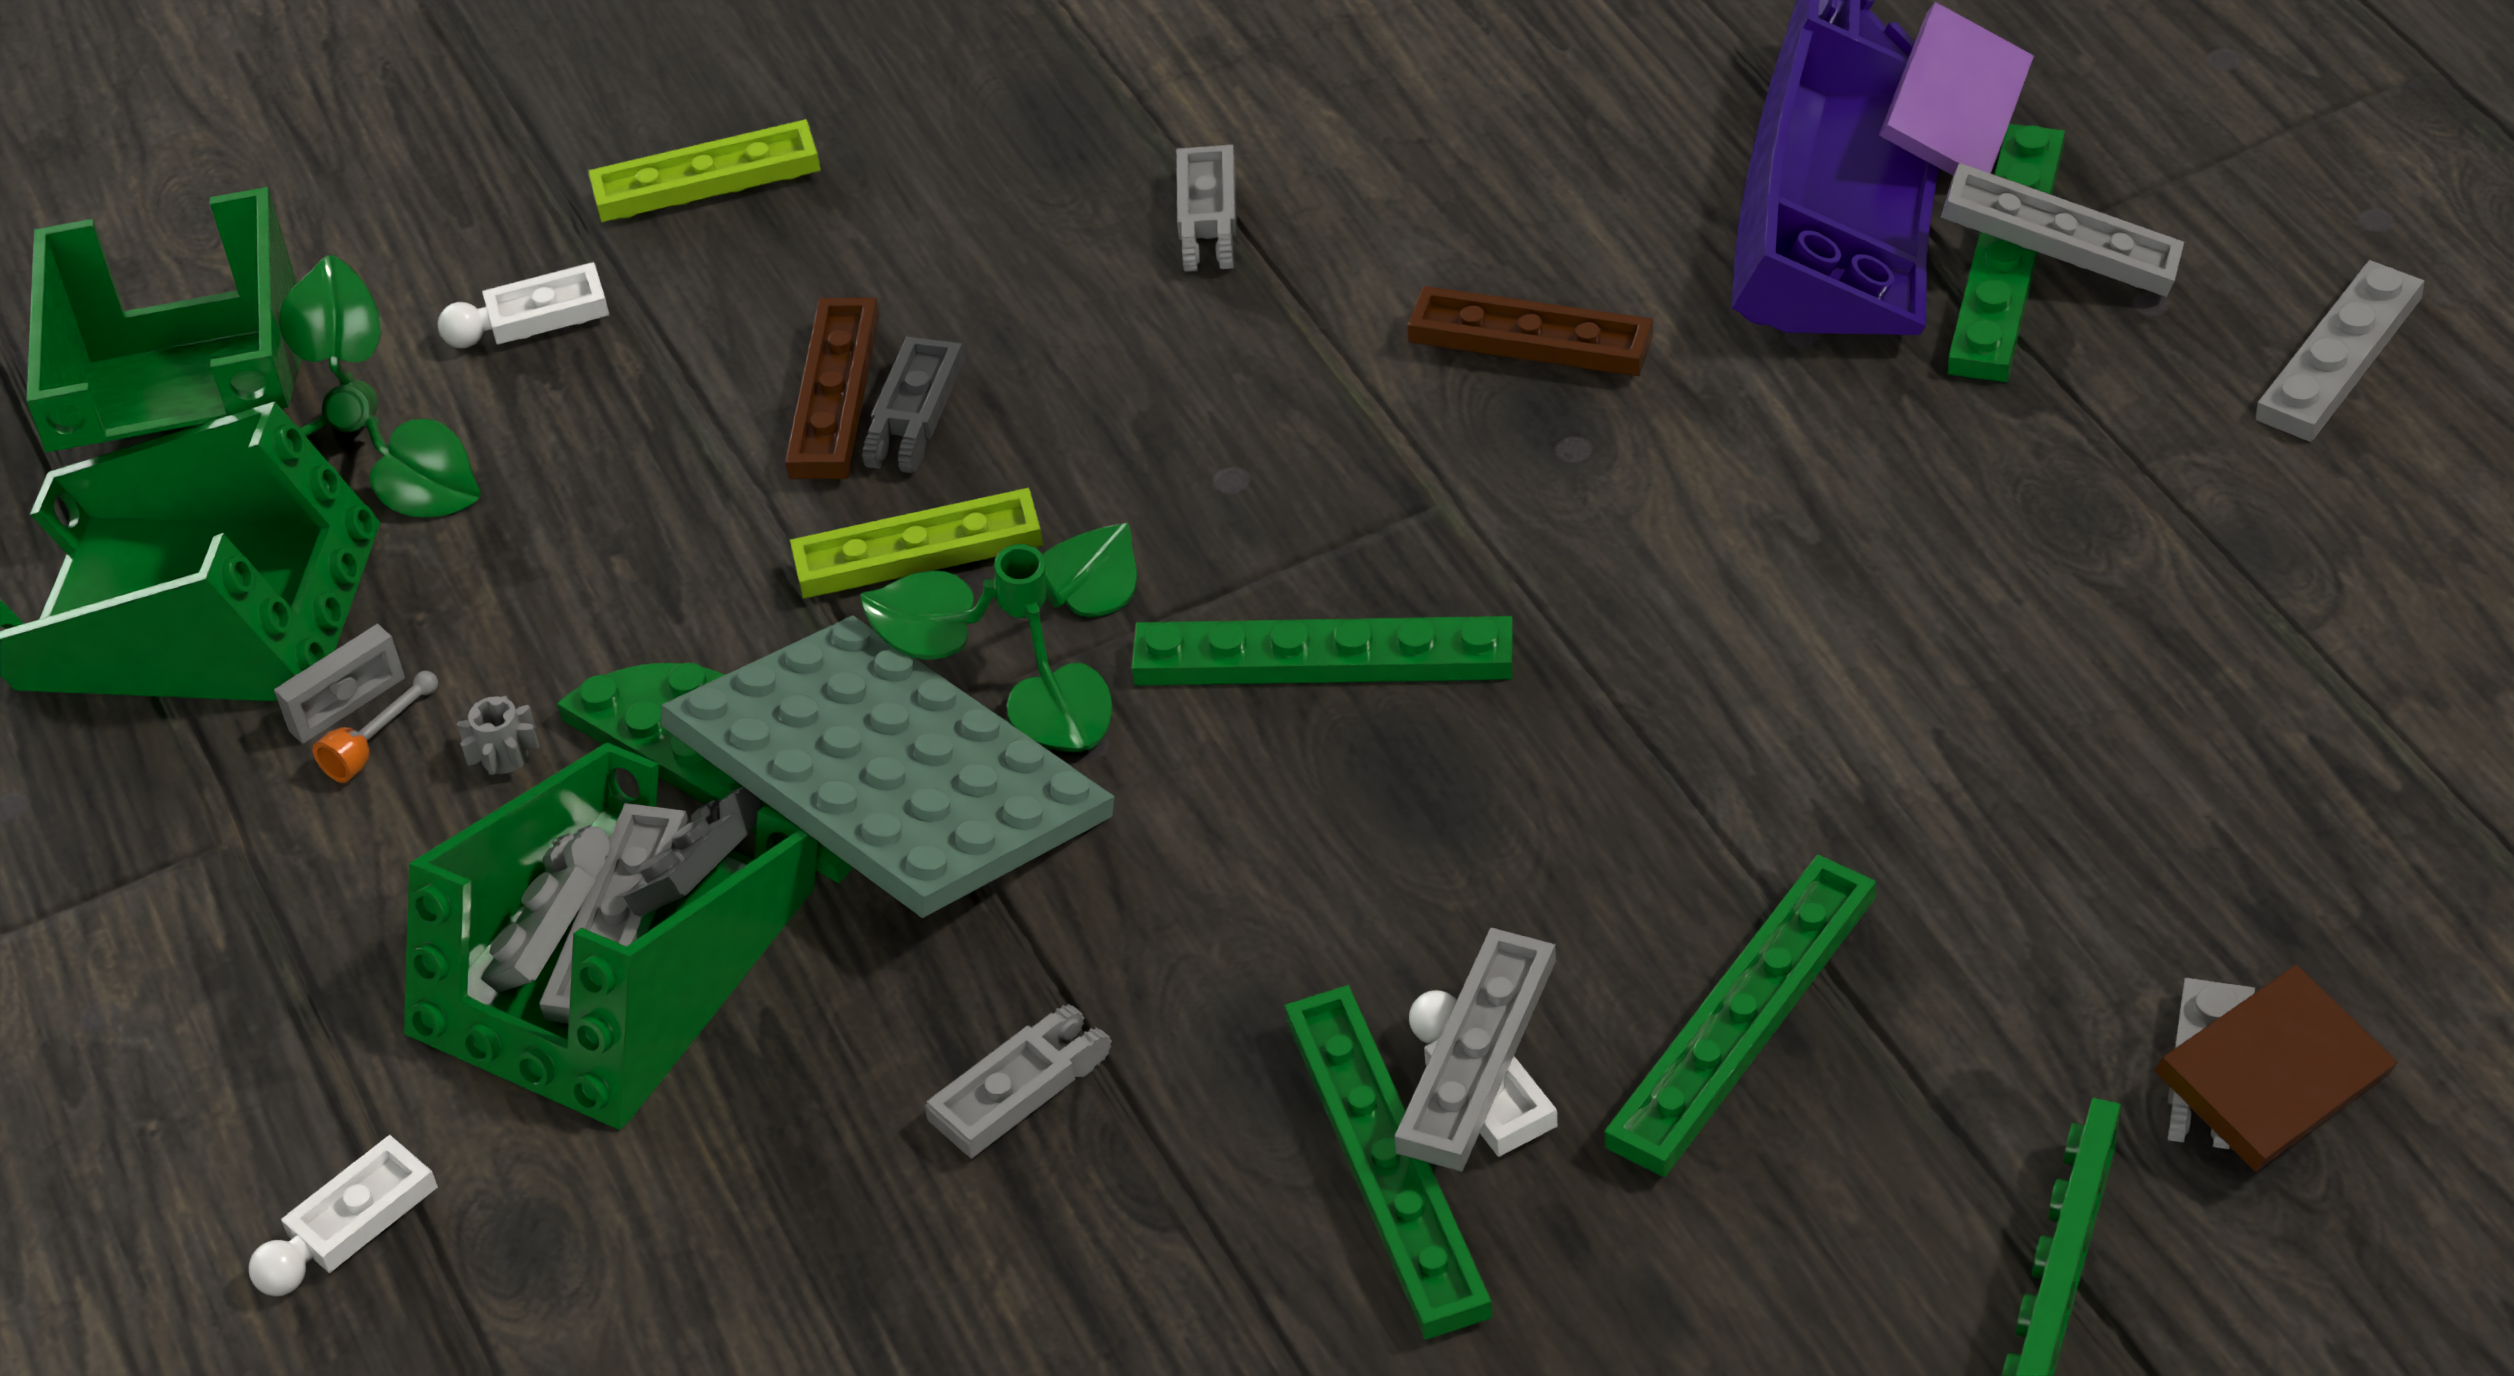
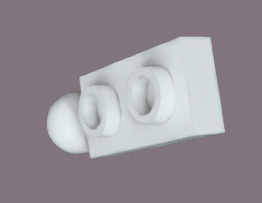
(527, 308)
(1520, 1106)
(342, 1216)

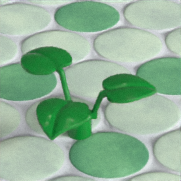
(336, 319)
(1091, 572)

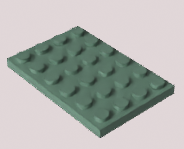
(887, 764)

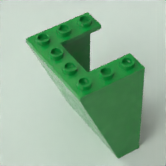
(160, 366)
(194, 566)
(628, 1004)

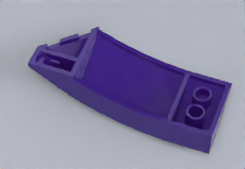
(1828, 205)

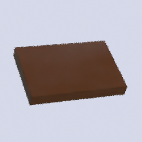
(2275, 1067)

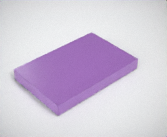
(1956, 93)

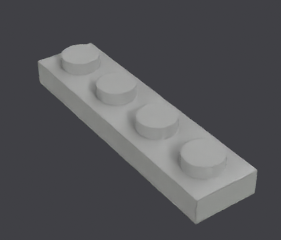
(2062, 229)
(2339, 351)
(635, 839)
(1475, 1049)

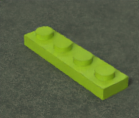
(704, 170)
(915, 542)

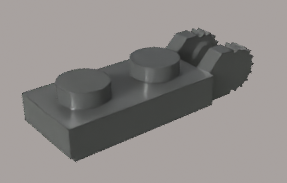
(913, 400)
(698, 849)

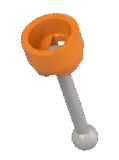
(345, 751)

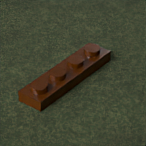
(1530, 330)
(832, 388)

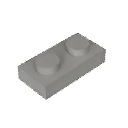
(339, 683)

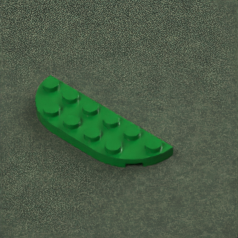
(627, 713)

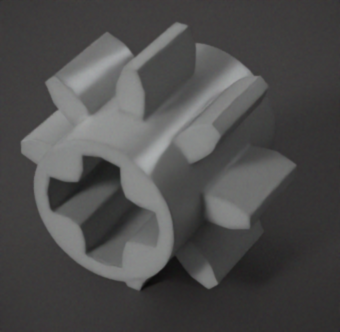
(498, 735)

